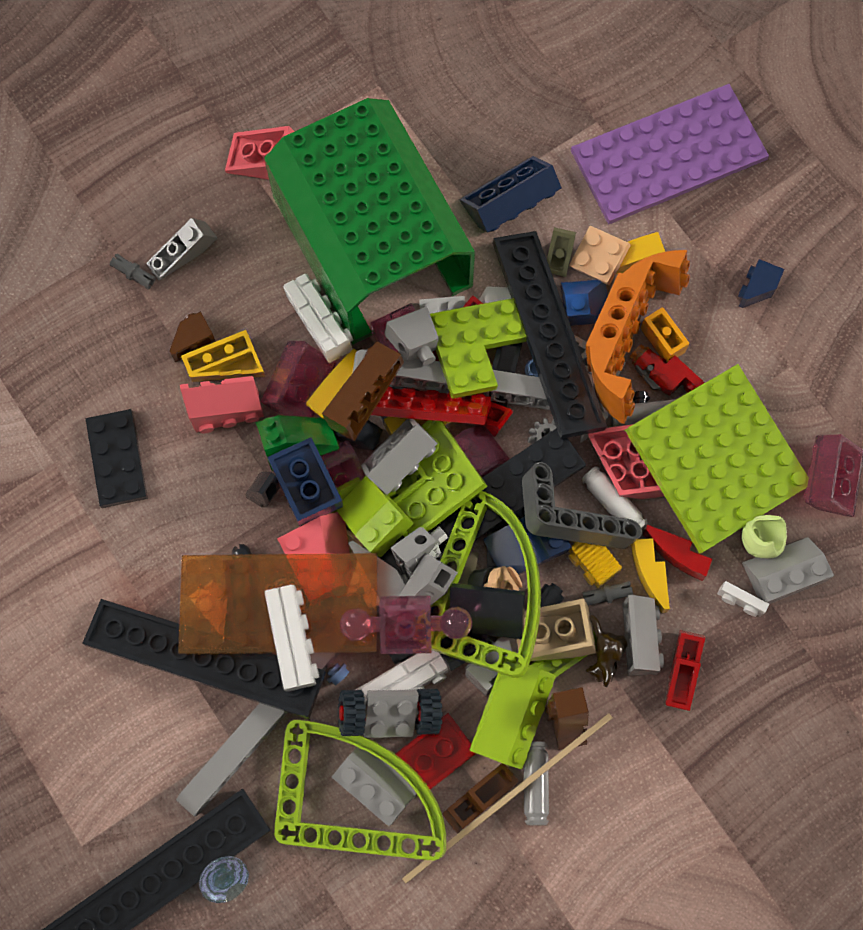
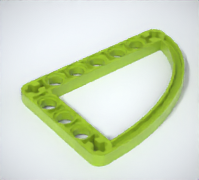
(533, 582)
(347, 833)

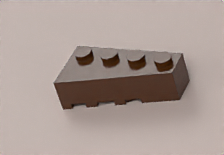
(363, 391)

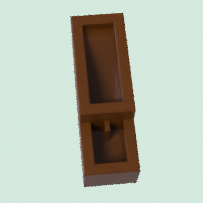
(480, 797)

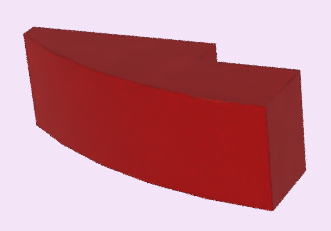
(677, 552)
(685, 670)

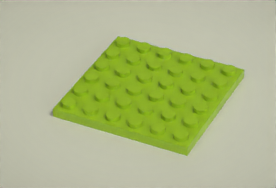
(718, 457)

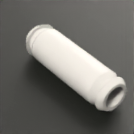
(604, 491)

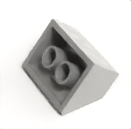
(399, 456)
(793, 571)
(642, 636)
(375, 785)

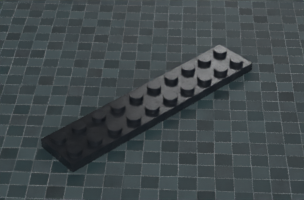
(549, 335)
(506, 485)
(156, 645)
(168, 869)

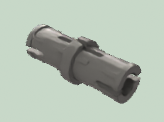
(132, 271)
(607, 593)

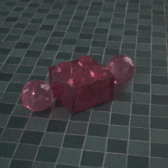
(405, 624)

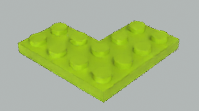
(464, 339)
(445, 483)

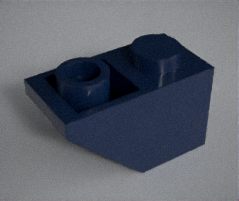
(762, 283)

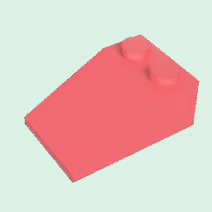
(250, 148)

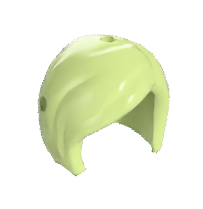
(765, 536)

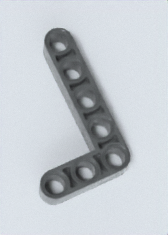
(568, 524)

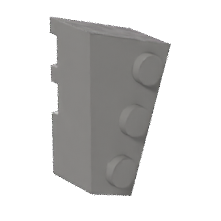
(484, 678)

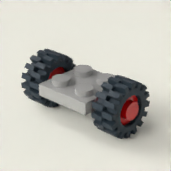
(389, 713)

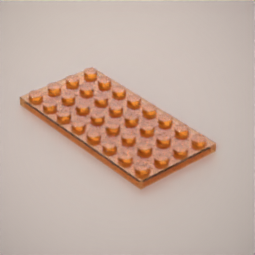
(228, 610)

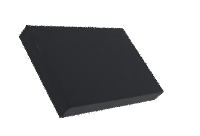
(492, 609)

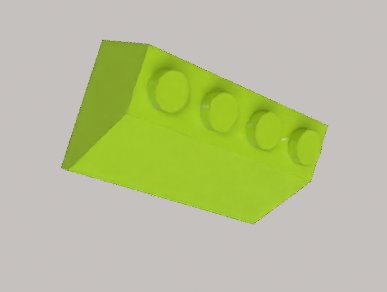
(512, 715)

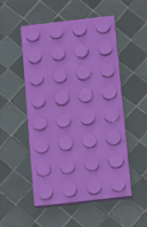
(669, 153)

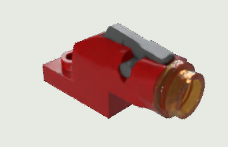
(663, 375)

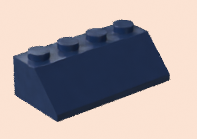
(511, 193)

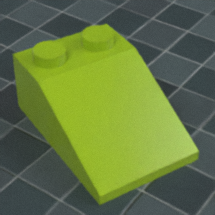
(374, 517)

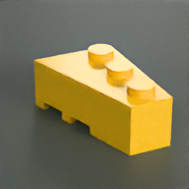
(224, 360)

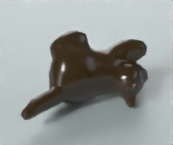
(609, 650)

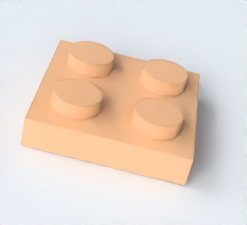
(599, 255)

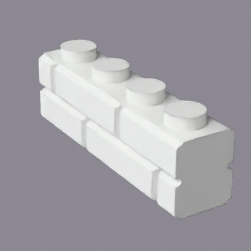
(318, 318)
(290, 638)
(410, 674)

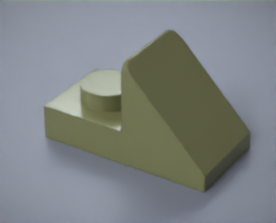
(560, 251)

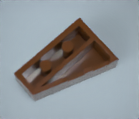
(568, 715)

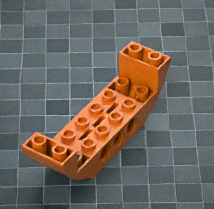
(621, 320)

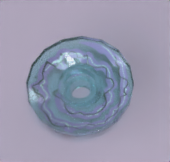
(227, 887)

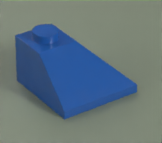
(583, 300)

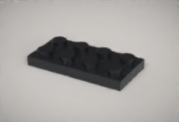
(116, 458)

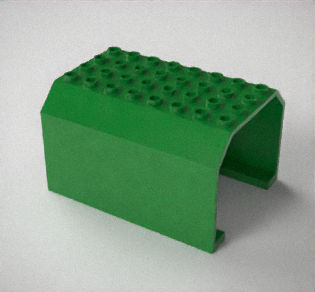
(365, 208)

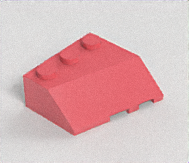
(222, 404)
(624, 464)
(320, 536)

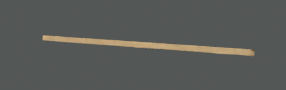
(512, 794)

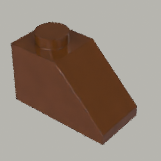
(191, 335)

